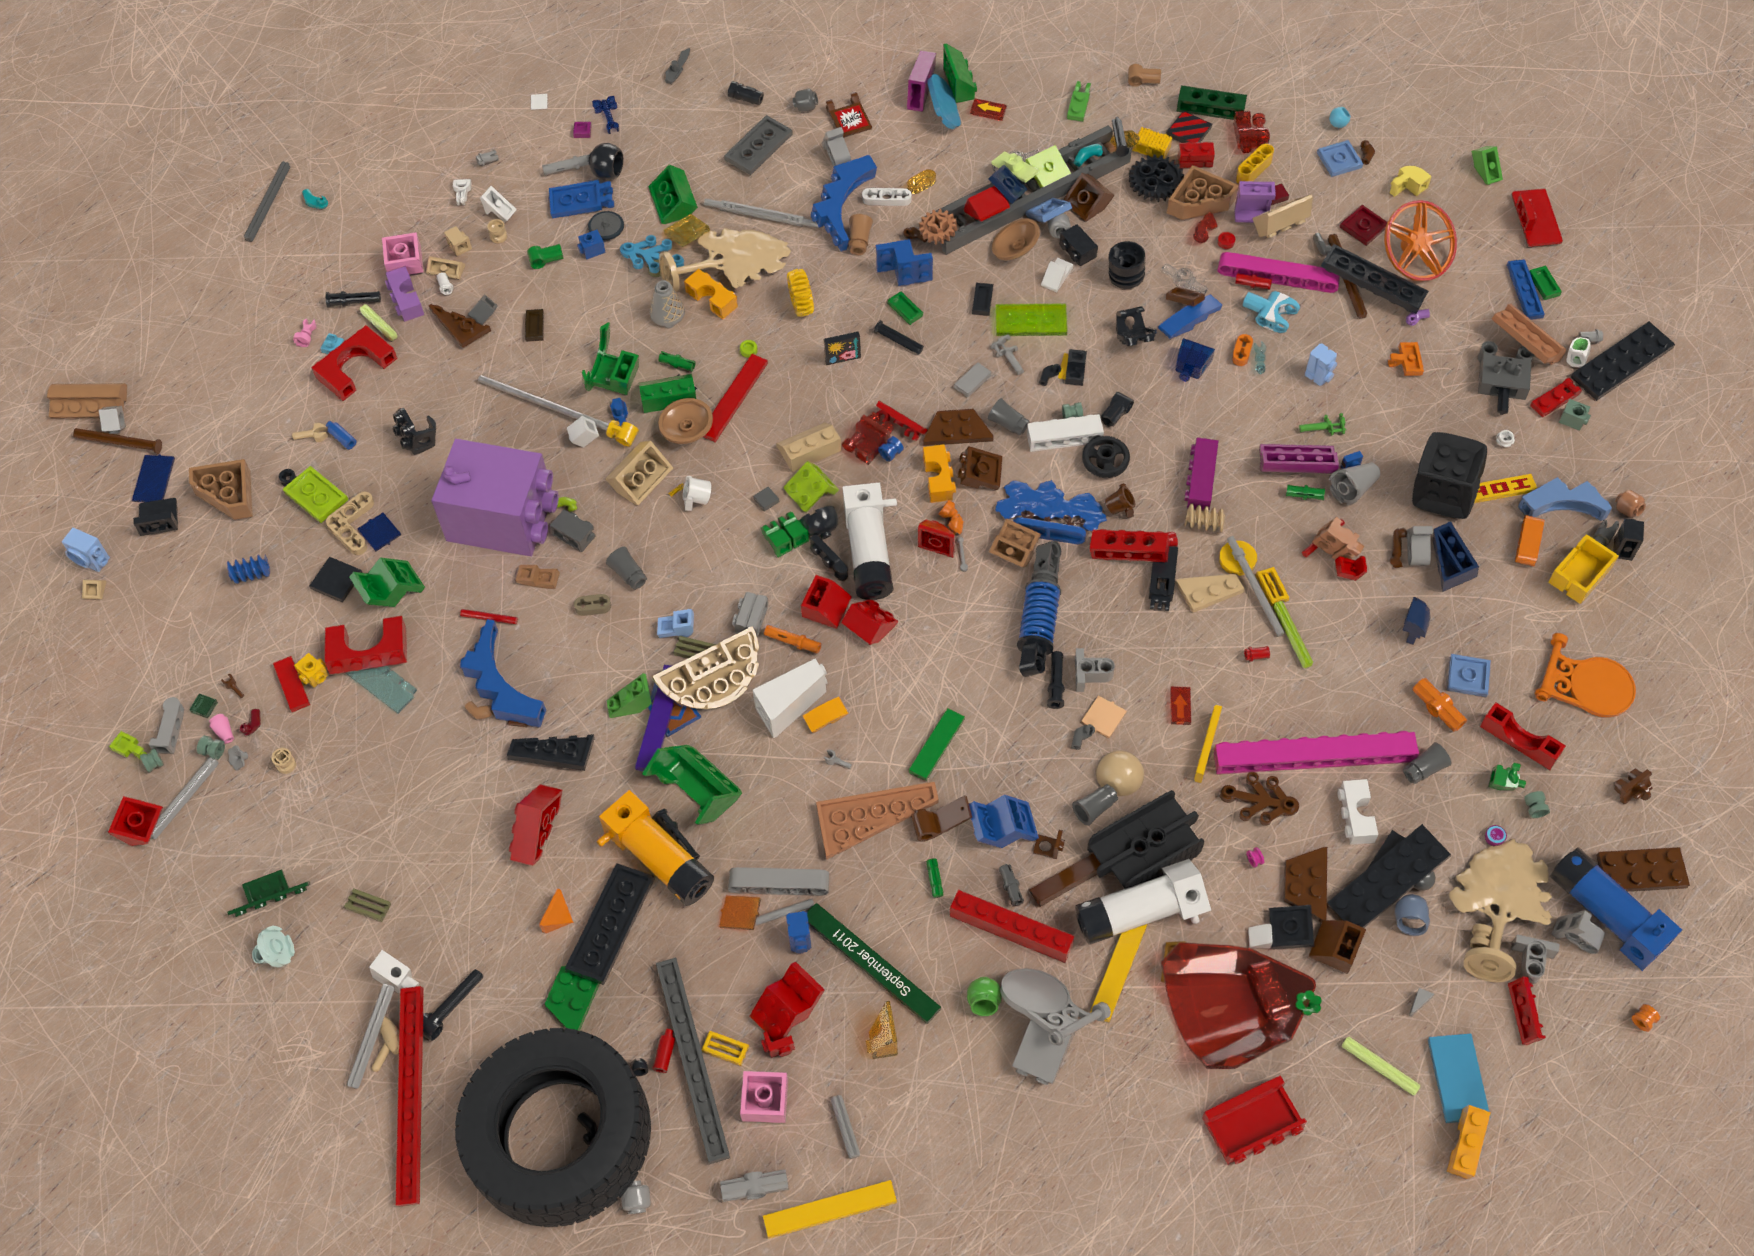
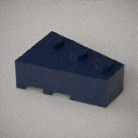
(1452, 557)

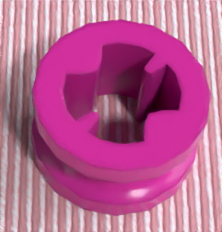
(1255, 857)

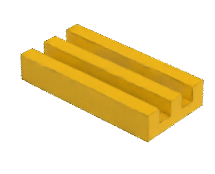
(1265, 588)
(742, 1054)

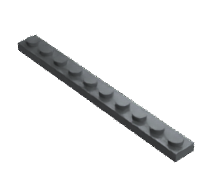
(693, 1061)

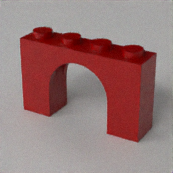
(362, 343)
(389, 651)

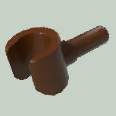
(231, 684)

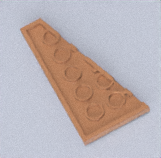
(859, 817)

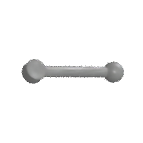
(964, 567)

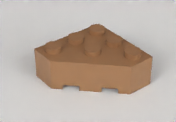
(1200, 194)
(224, 487)

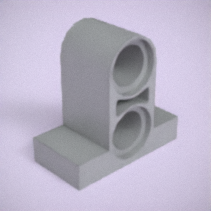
(836, 146)
(1419, 545)
(1095, 672)
(1579, 931)
(1529, 960)

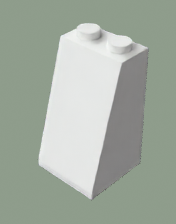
(789, 695)

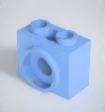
(85, 550)

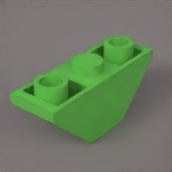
(630, 699)

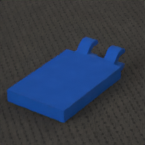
(580, 198)

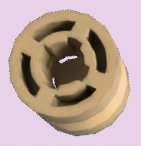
(497, 231)
(283, 760)
(1481, 936)

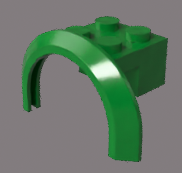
(609, 370)

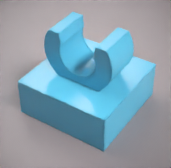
(331, 343)

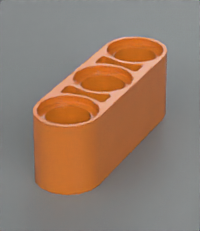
(1529, 540)

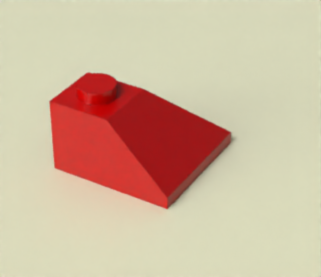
(936, 538)

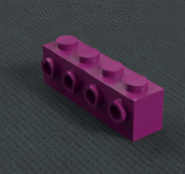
(1202, 473)

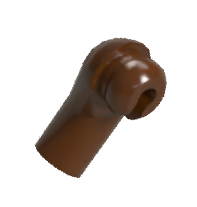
(1368, 152)
(912, 233)

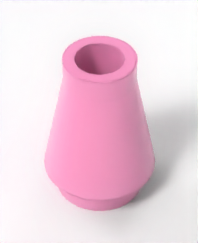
(222, 728)

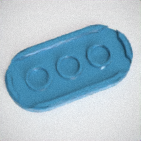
(943, 101)

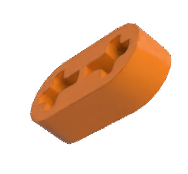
(1244, 350)

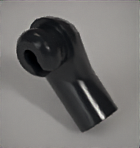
(1049, 372)
(590, 1126)

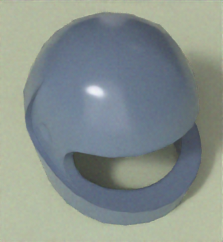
(1412, 907)

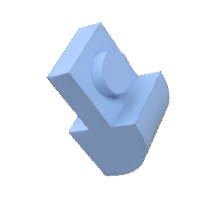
(677, 625)

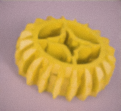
(800, 292)

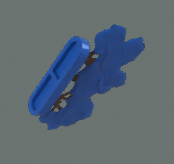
(1049, 503)

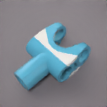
(1271, 308)

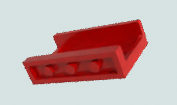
(1253, 1121)

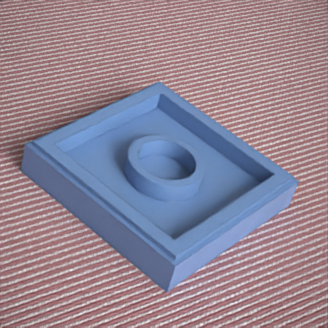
(1339, 158)
(1048, 210)
(1468, 675)

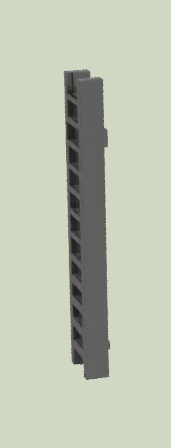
(1097, 168)

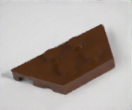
(957, 428)
(1307, 881)

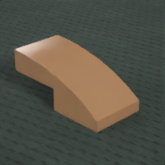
(534, 576)

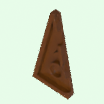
(461, 328)

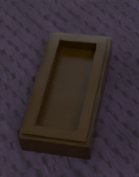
(534, 325)

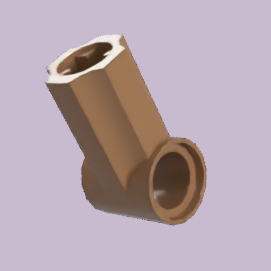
(1139, 75)

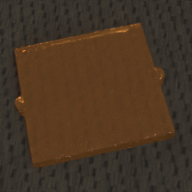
(740, 912)

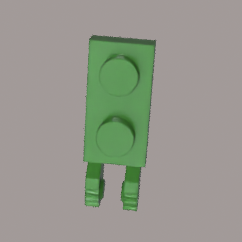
(1079, 103)

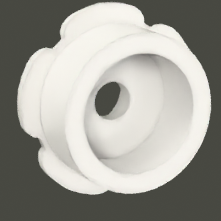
(1508, 436)

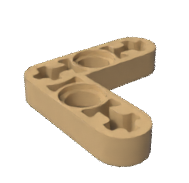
(345, 520)

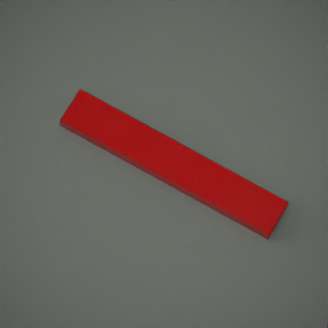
(735, 395)

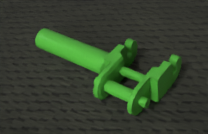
(1325, 425)

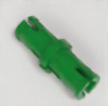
(677, 361)
(1305, 492)

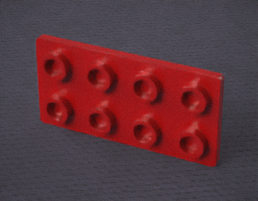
(1537, 217)

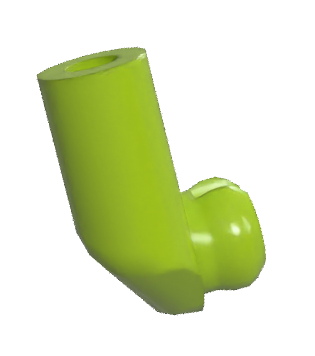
(569, 502)

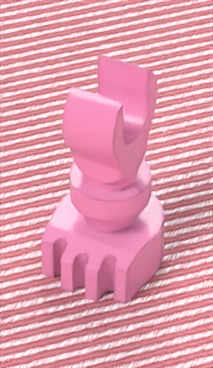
(304, 337)

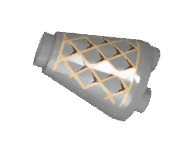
(666, 306)

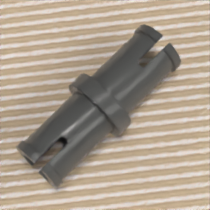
(1011, 885)

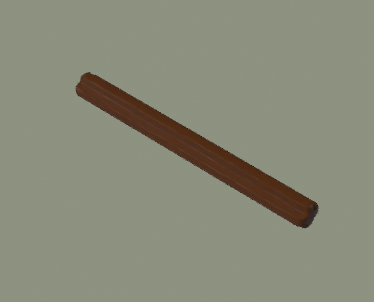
(1352, 288)

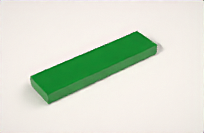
(936, 744)

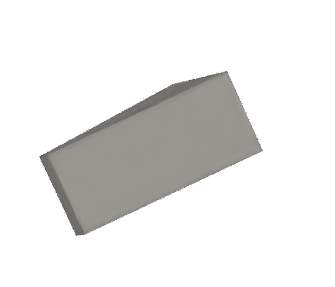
(1421, 998)

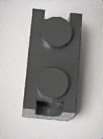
(573, 530)

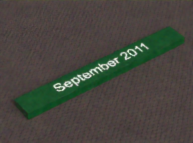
(872, 963)

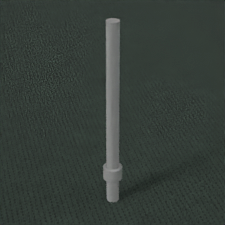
(1239, 554)

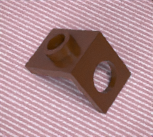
(1056, 845)

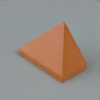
(556, 915)

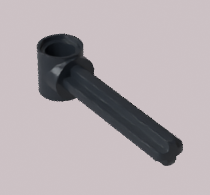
(433, 1022)

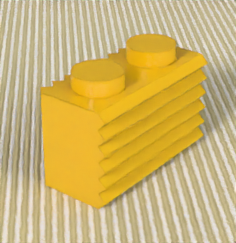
(1152, 143)

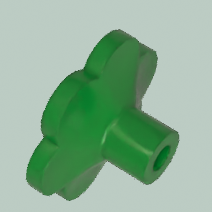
(1314, 1004)

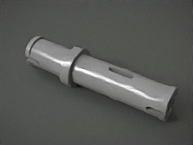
(560, 166)

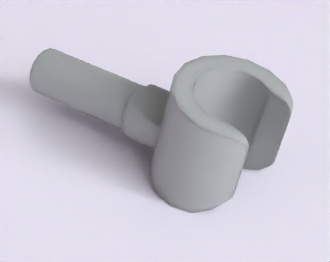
(831, 761)

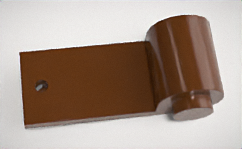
(932, 824)

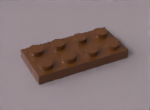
(1645, 868)

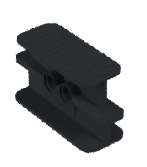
(1160, 818)

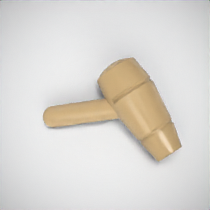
(391, 1037)

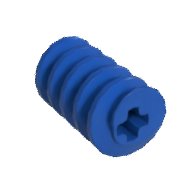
(248, 569)

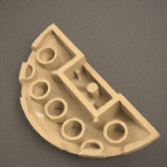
(713, 675)

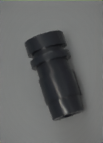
(746, 93)

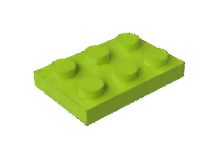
(315, 494)

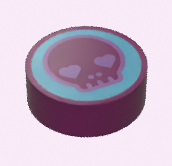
(1495, 835)

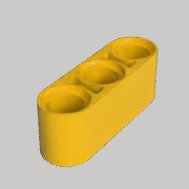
(1255, 163)

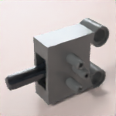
(1504, 375)

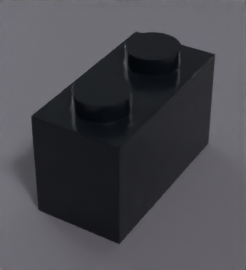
(1078, 245)
(1629, 539)

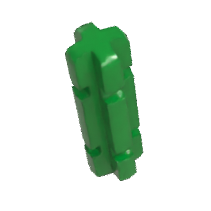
(934, 877)

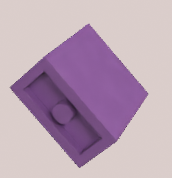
(1253, 200)

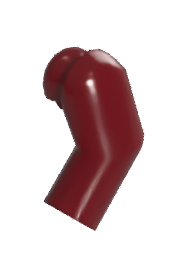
(253, 725)

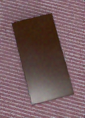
(1185, 296)

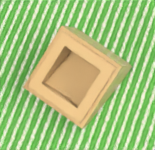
(93, 589)

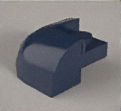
(1417, 620)

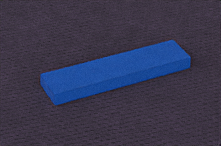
(1525, 289)

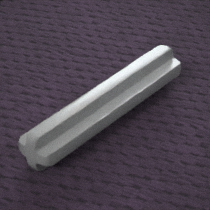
(845, 1126)

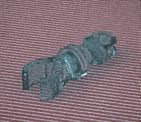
(1260, 357)

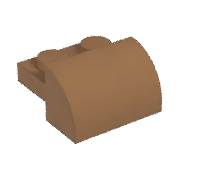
(1015, 543)

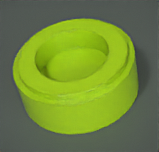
(747, 348)

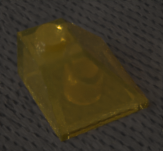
(882, 1035)

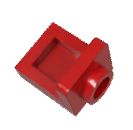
(1351, 568)
(779, 1047)

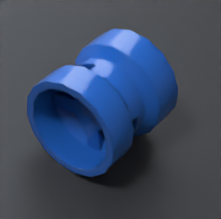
(891, 448)

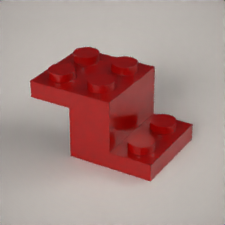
(787, 1002)

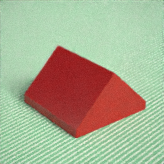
(986, 204)
(135, 821)

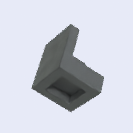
(483, 309)

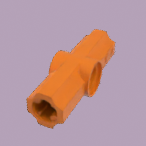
(1439, 705)

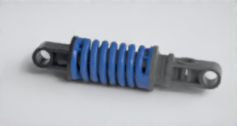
(1040, 610)

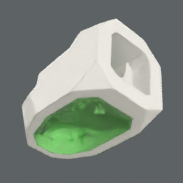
(1578, 352)

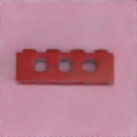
(1138, 551)

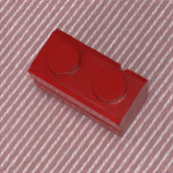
(1196, 154)

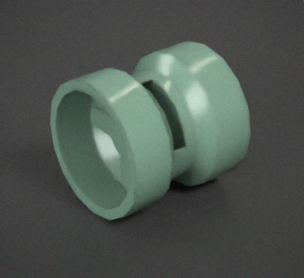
(1072, 411)
(210, 747)
(1537, 804)

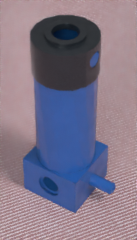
(1642, 932)

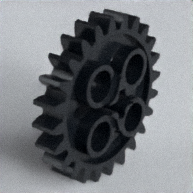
(1155, 177)

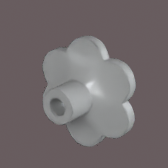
(237, 757)

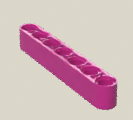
(1279, 271)

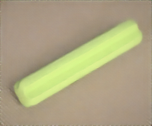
(378, 322)

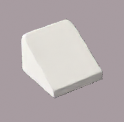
(1260, 936)

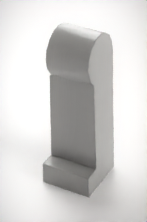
(169, 727)

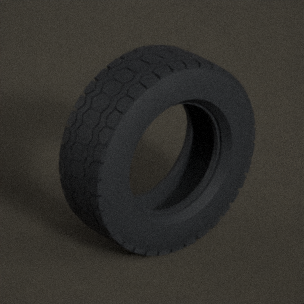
(514, 1076)

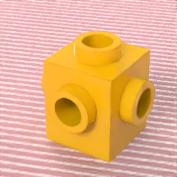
(311, 670)

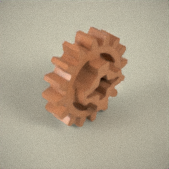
(946, 226)

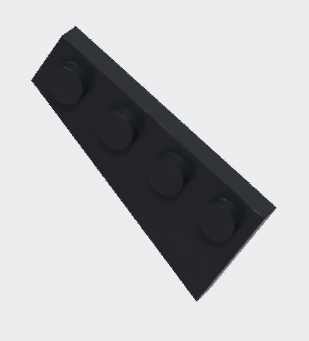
(563, 752)

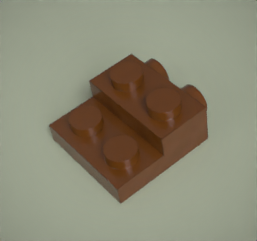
(980, 468)

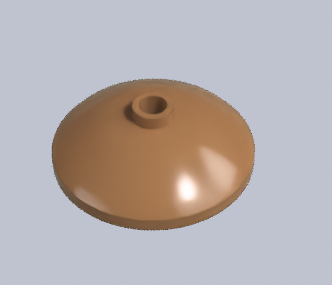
(1016, 239)
(685, 421)

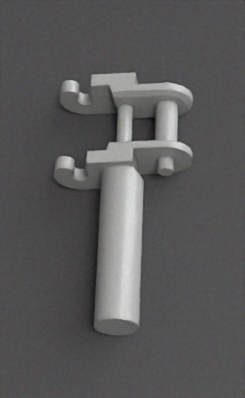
(1008, 352)

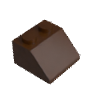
(1088, 197)

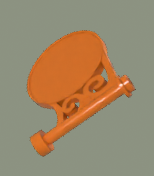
(1595, 683)

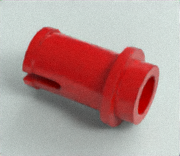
(1256, 653)

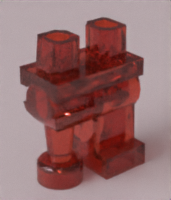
(1248, 137)
(872, 434)

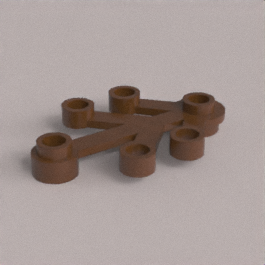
(1262, 799)

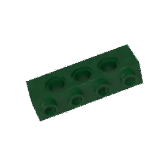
(1210, 102)

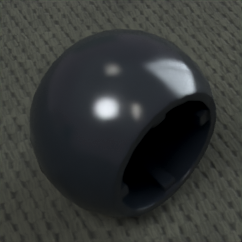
(606, 161)

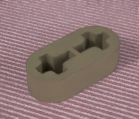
(592, 604)

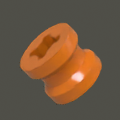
(1646, 1017)

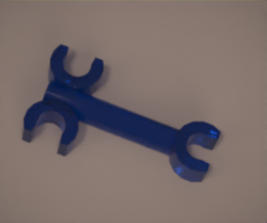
(606, 105)

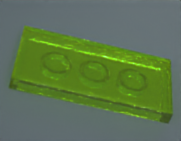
(1031, 319)

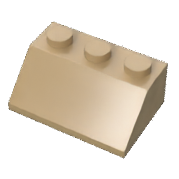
(1283, 216)
(810, 446)
(639, 472)

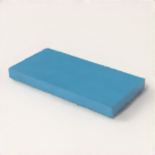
(1457, 1074)

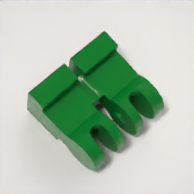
(791, 534)

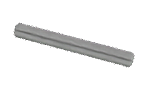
(184, 795)
(370, 1036)

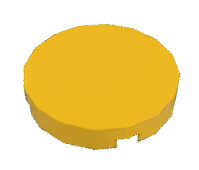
(1231, 565)

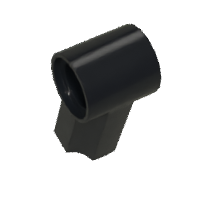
(1118, 406)

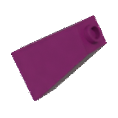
(917, 82)

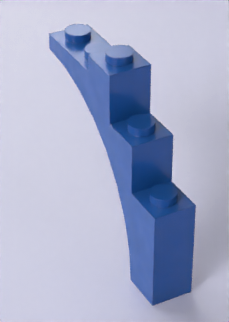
(844, 180)
(507, 702)

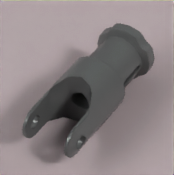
(1605, 535)

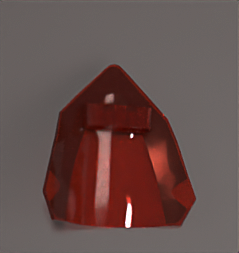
(1232, 1001)

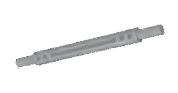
(761, 213)

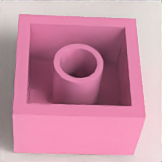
(403, 251)
(764, 1097)

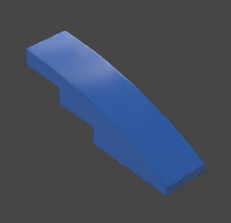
(1186, 318)

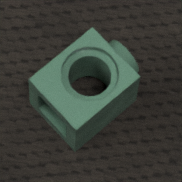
(1575, 415)

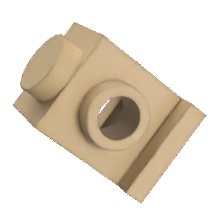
(457, 241)

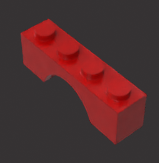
(1503, 725)

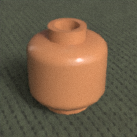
(1630, 503)

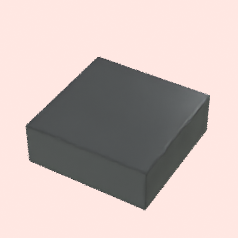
(766, 498)

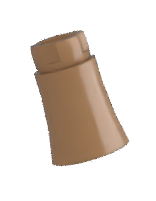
(859, 233)

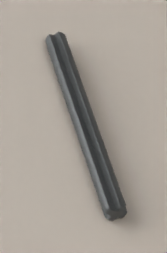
(267, 201)

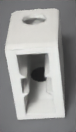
(386, 968)

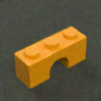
(701, 285)
(940, 486)
(1466, 1154)

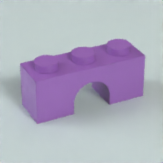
(407, 304)

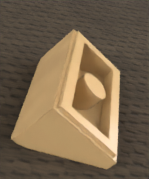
(438, 265)

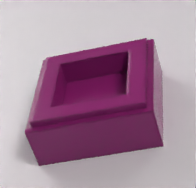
(582, 129)

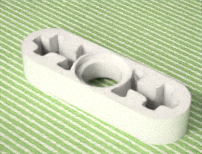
(898, 192)

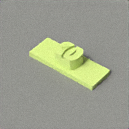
(1016, 165)

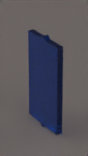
(153, 478)

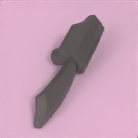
(676, 68)

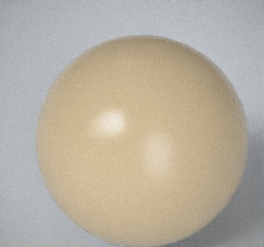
(1120, 771)

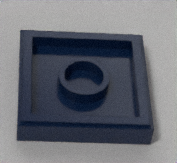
(1007, 184)

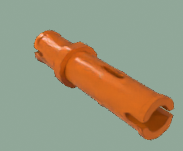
(800, 642)

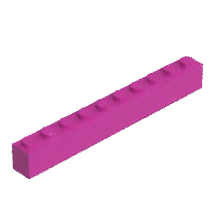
(1315, 752)

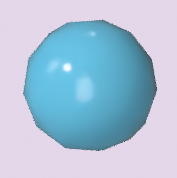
(1339, 117)

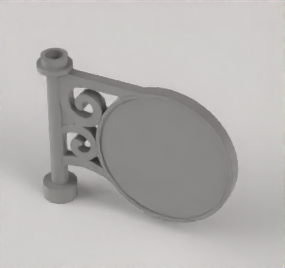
(1044, 996)

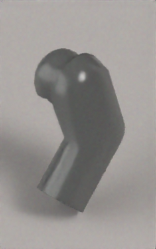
(1081, 734)

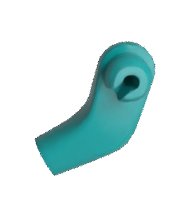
(1086, 153)
(313, 201)

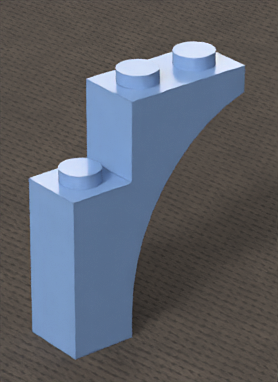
(1557, 496)

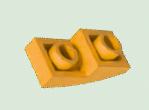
(824, 714)

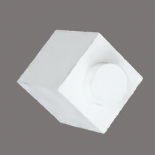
(582, 431)

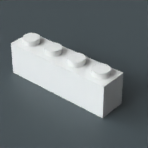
(1063, 432)

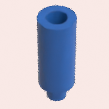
(341, 435)

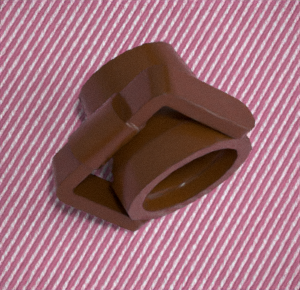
(1121, 501)

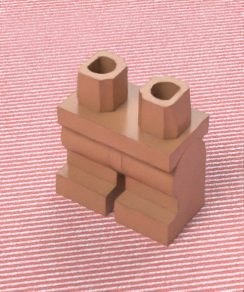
(1338, 540)

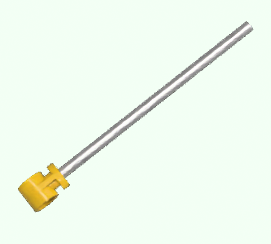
(623, 434)

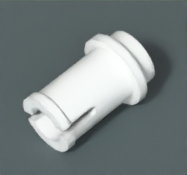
(445, 286)

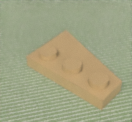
(1208, 590)

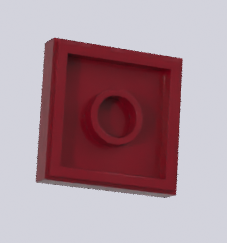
(1364, 225)

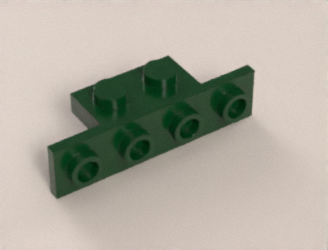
(266, 888)

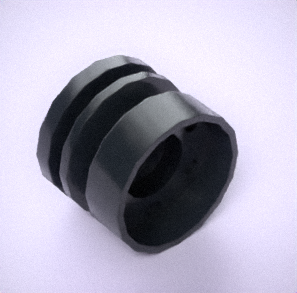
(1126, 264)

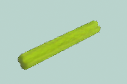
(1292, 634)

